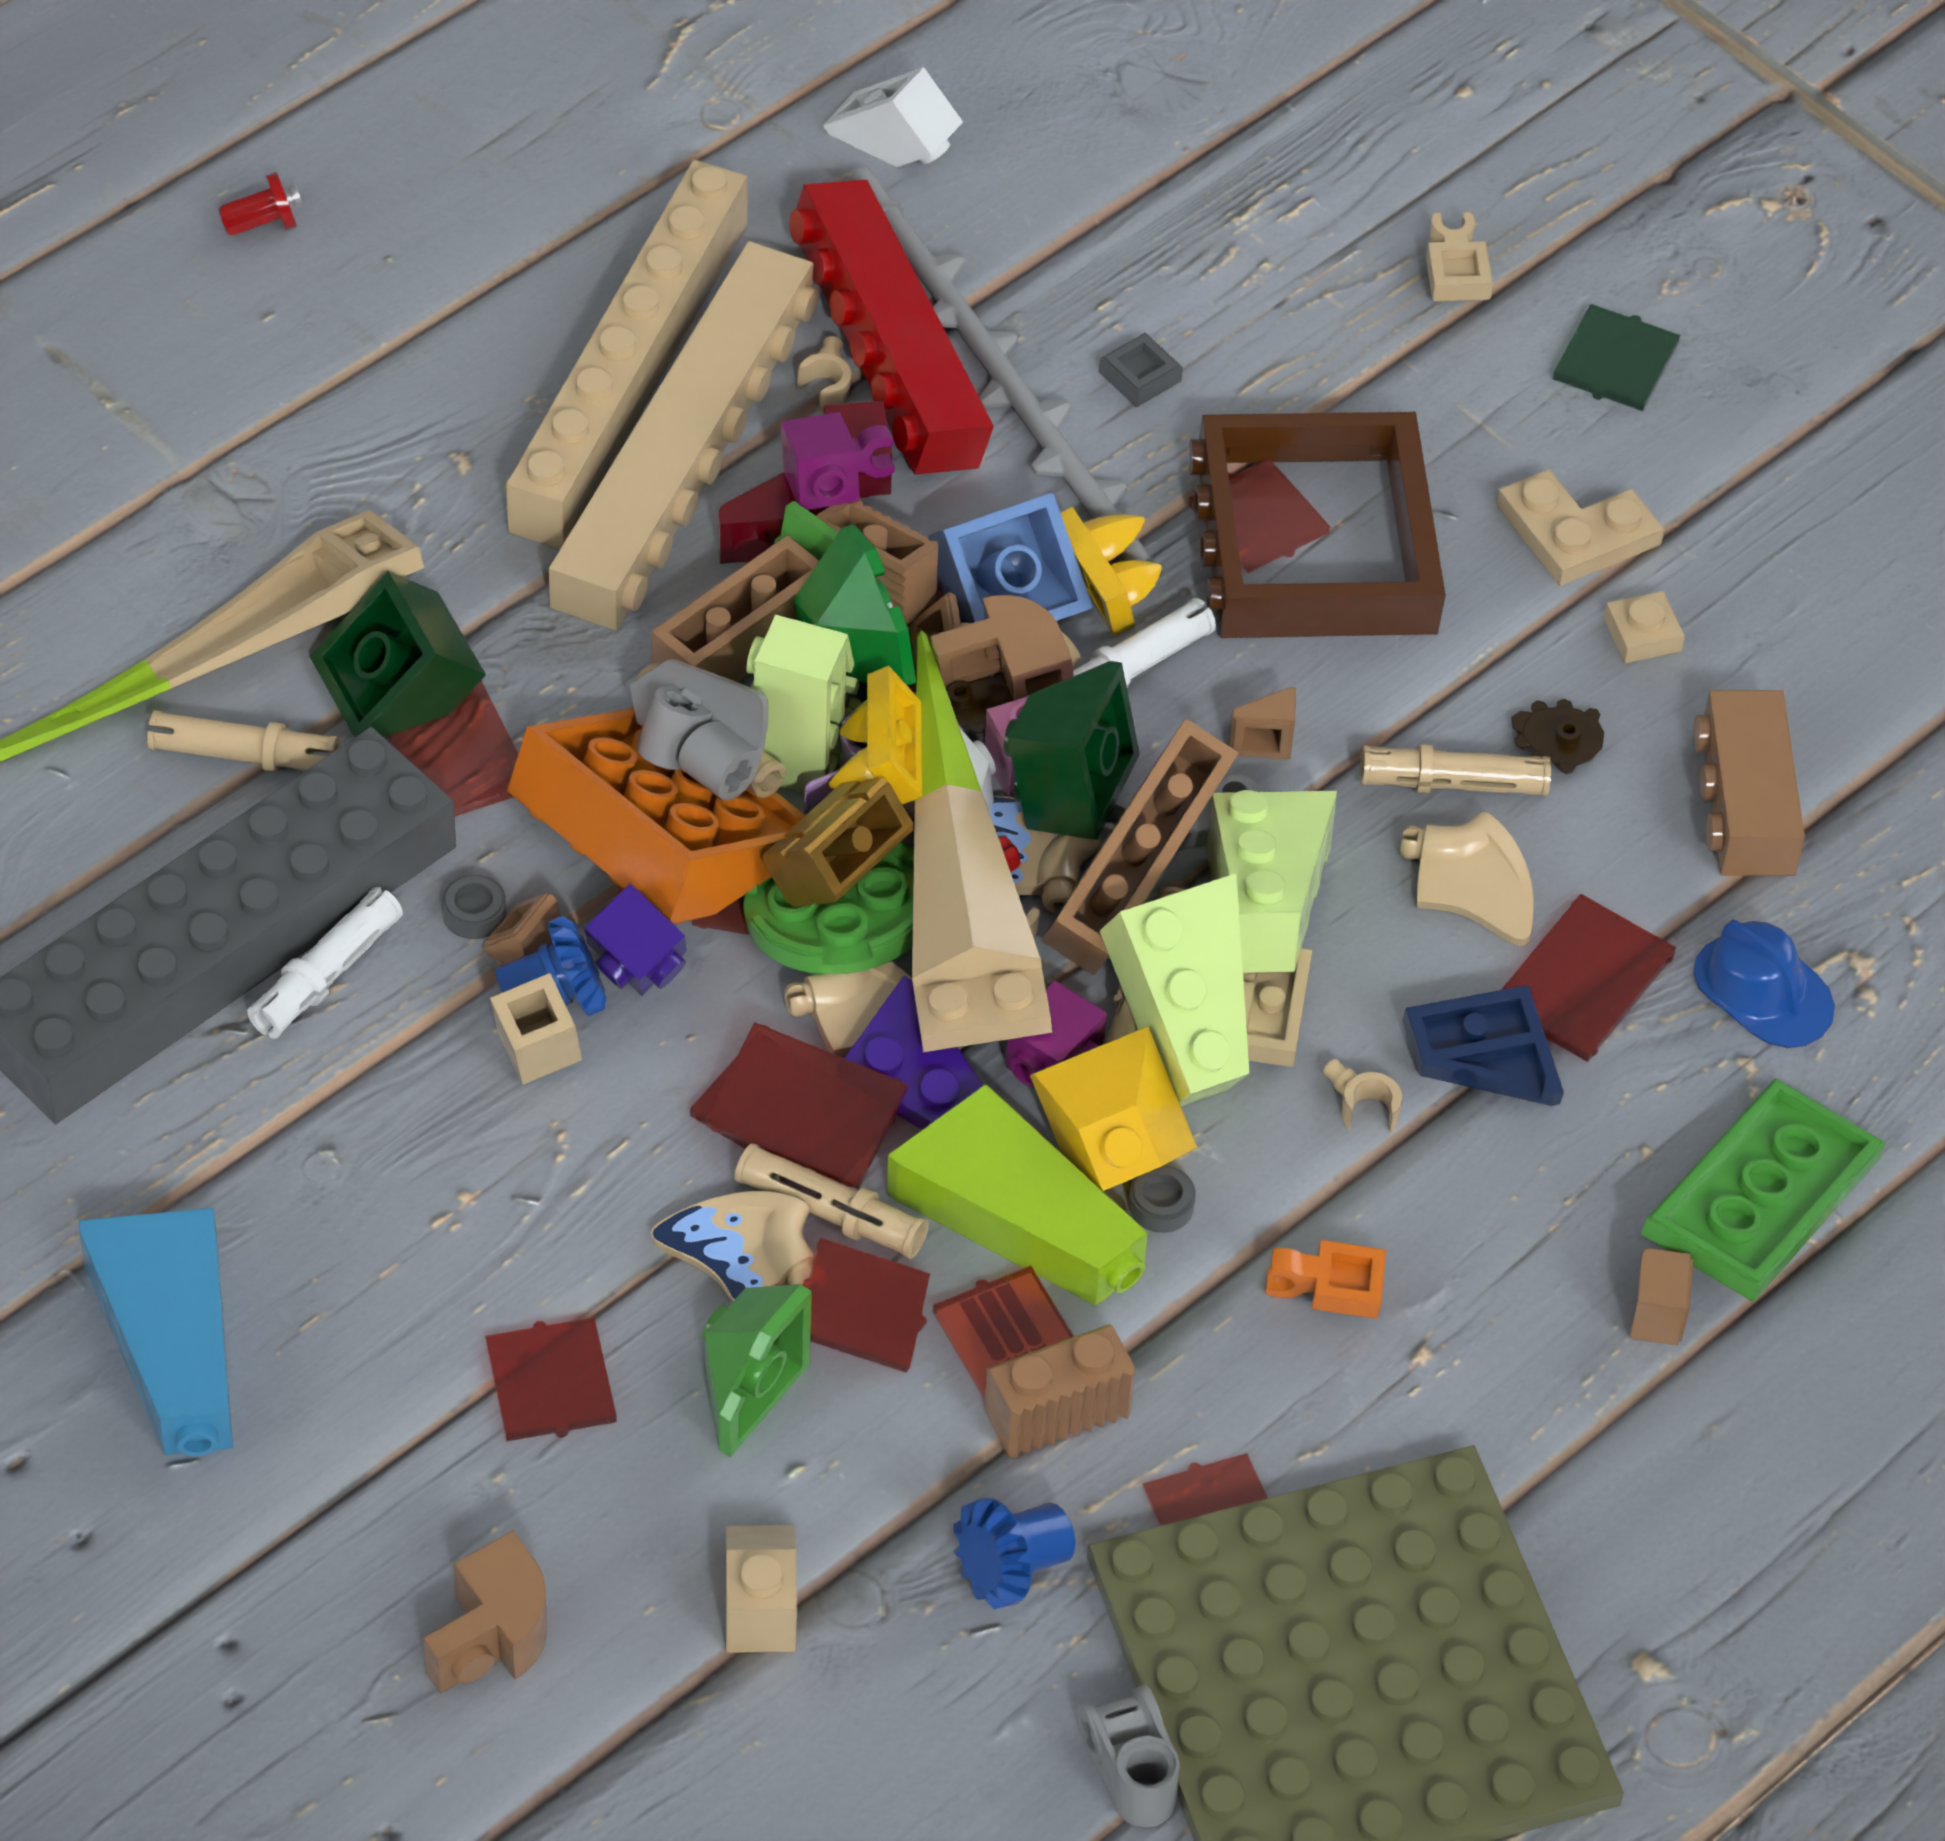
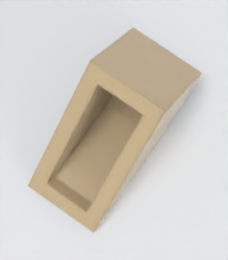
(761, 1588)

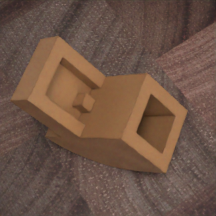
(1012, 639)
(503, 1616)

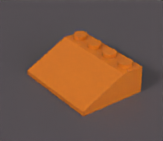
(645, 820)

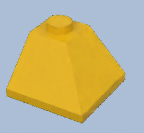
(1115, 1110)

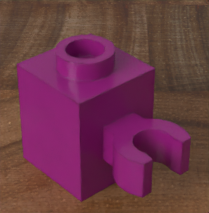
(825, 460)
(1075, 1029)

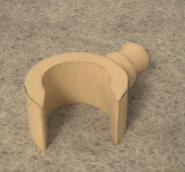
(830, 365)
(1364, 1086)

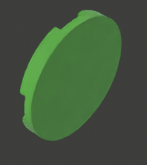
(841, 937)

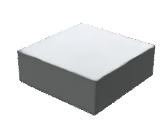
(1140, 369)

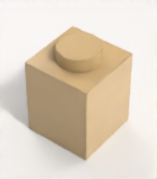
(536, 1028)

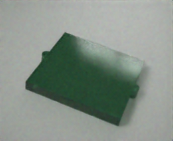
(1616, 357)

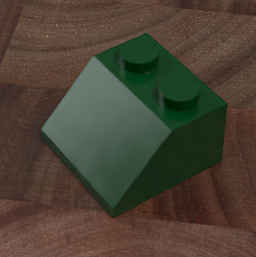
(397, 659)
(1073, 752)

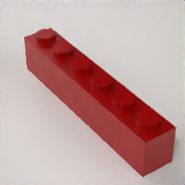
(891, 327)

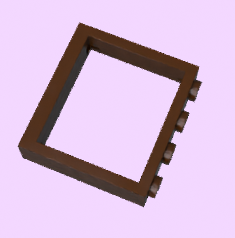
(1318, 608)

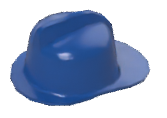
(1764, 984)

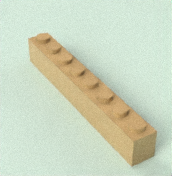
(627, 354)
(682, 437)

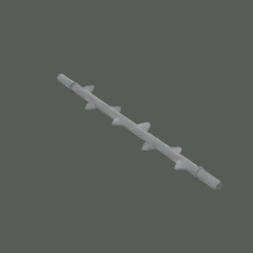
(1006, 384)

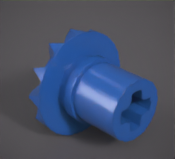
(568, 963)
(1006, 1548)

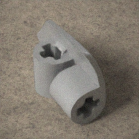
(701, 725)

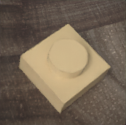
(1644, 627)

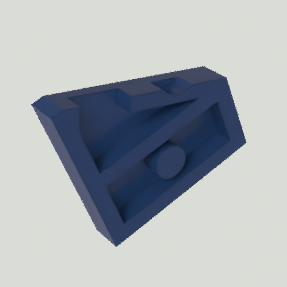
(1486, 1044)

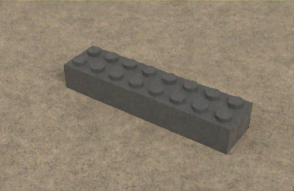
(216, 922)

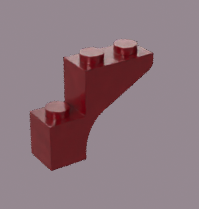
(756, 517)

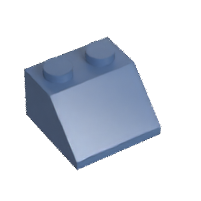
(1015, 554)

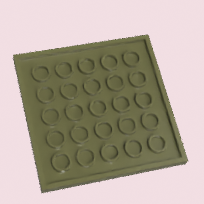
(1357, 1664)

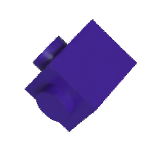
(636, 943)

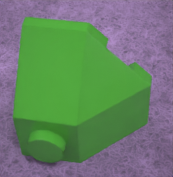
(755, 1356)

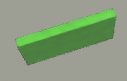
(1763, 1189)

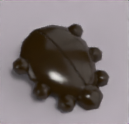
(974, 698)
(1560, 732)

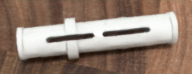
(1156, 641)
(307, 979)

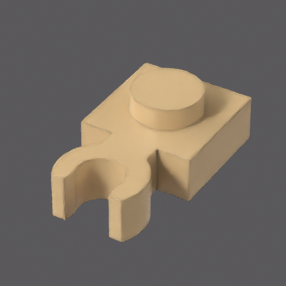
(1456, 263)

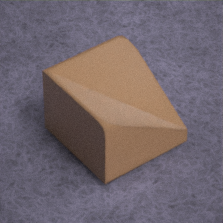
(1265, 726)
(1662, 1296)

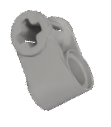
(1128, 1745)

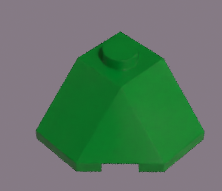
(849, 600)

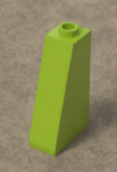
(1018, 1197)

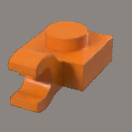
(1341, 1277)

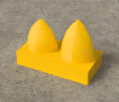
(1114, 586)
(893, 729)

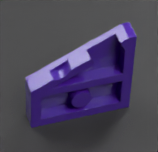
(895, 1049)

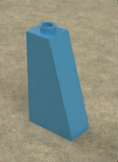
(166, 1313)

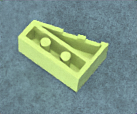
(807, 696)
(1279, 854)
(1186, 983)

